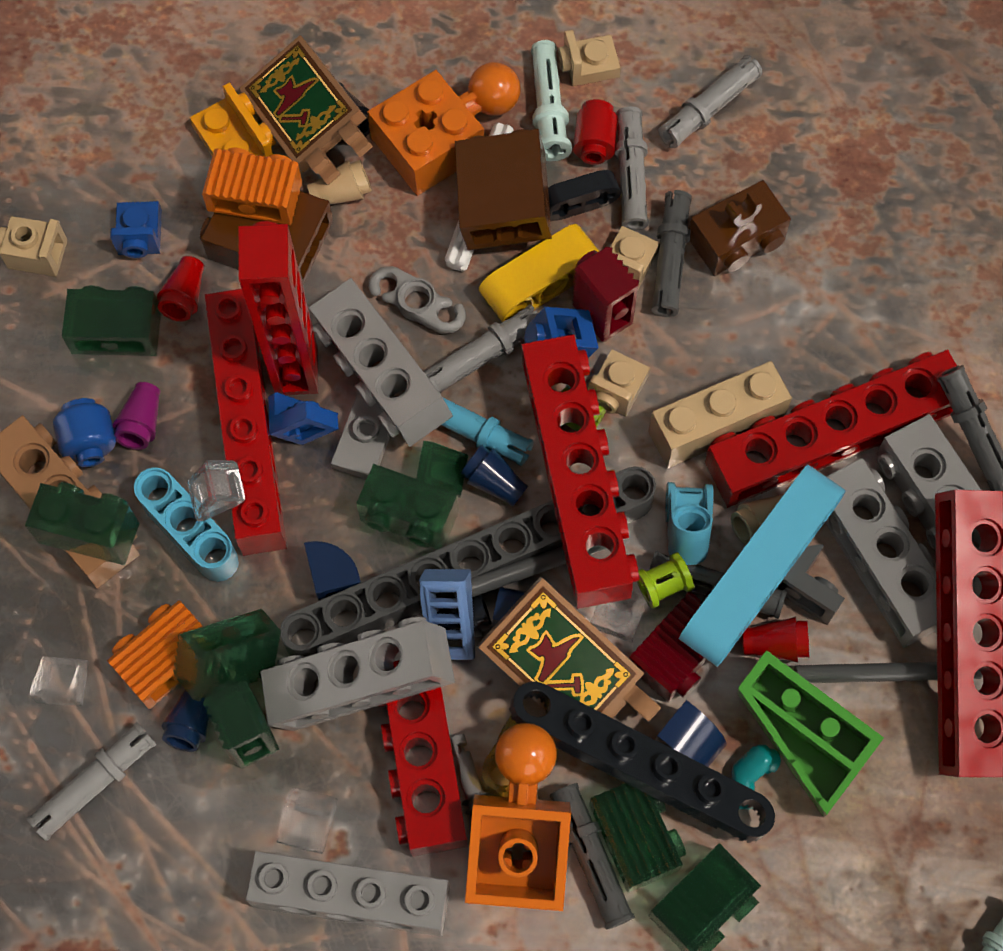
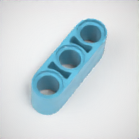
(173, 509)

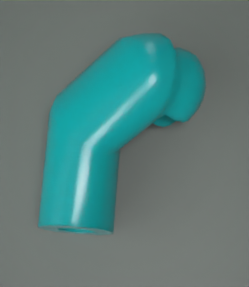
(755, 764)

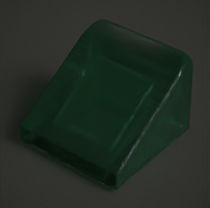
(442, 467)

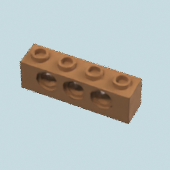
(21, 448)

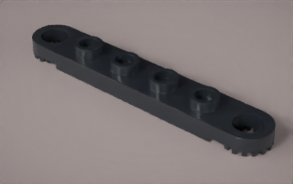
(644, 762)

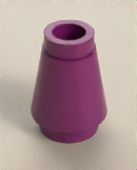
(138, 418)

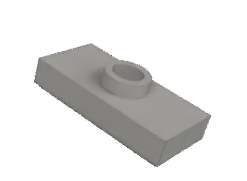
(361, 441)

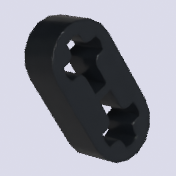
(582, 194)

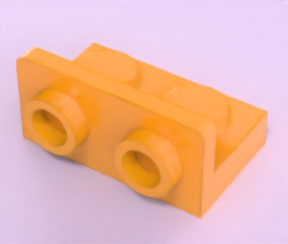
(232, 125)

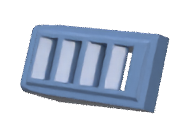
(450, 581)

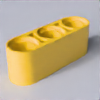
(537, 273)

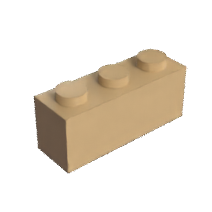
(734, 405)

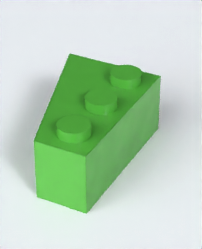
(808, 729)

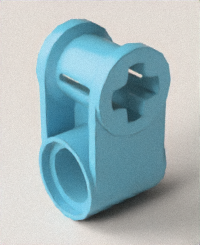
(689, 521)

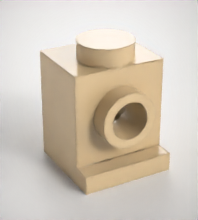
(33, 245)

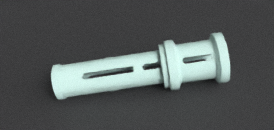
(549, 115)

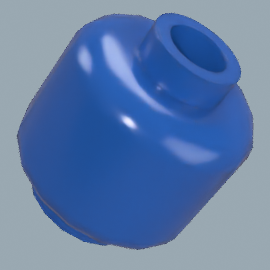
(84, 432)

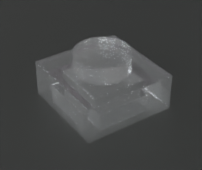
(620, 617)

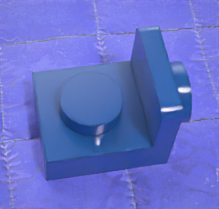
(137, 229)
(299, 420)

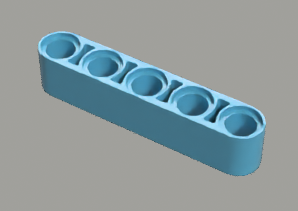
(762, 565)

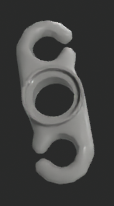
(426, 315)

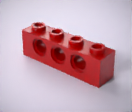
(445, 825)

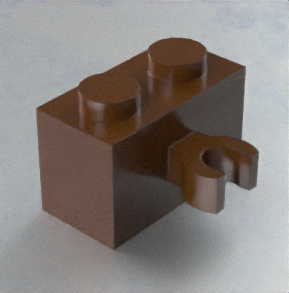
(739, 228)

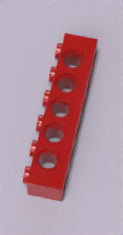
(278, 307)
(245, 422)
(742, 479)
(591, 579)
(957, 613)

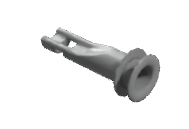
(469, 777)

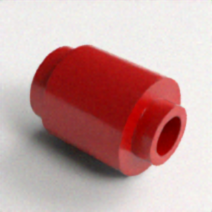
(595, 132)

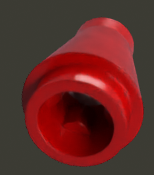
(181, 292)
(783, 639)

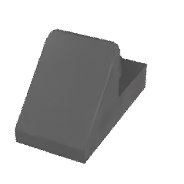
(811, 594)

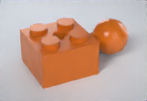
(425, 119)
(538, 881)

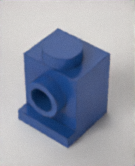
(559, 322)

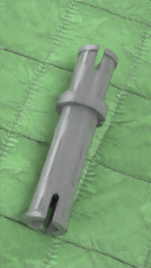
(699, 110)
(631, 153)
(497, 341)
(91, 781)

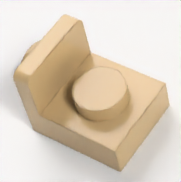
(588, 59)
(635, 251)
(619, 382)

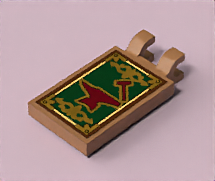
(306, 108)
(557, 646)

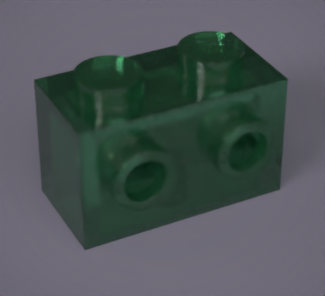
(407, 507)
(83, 523)

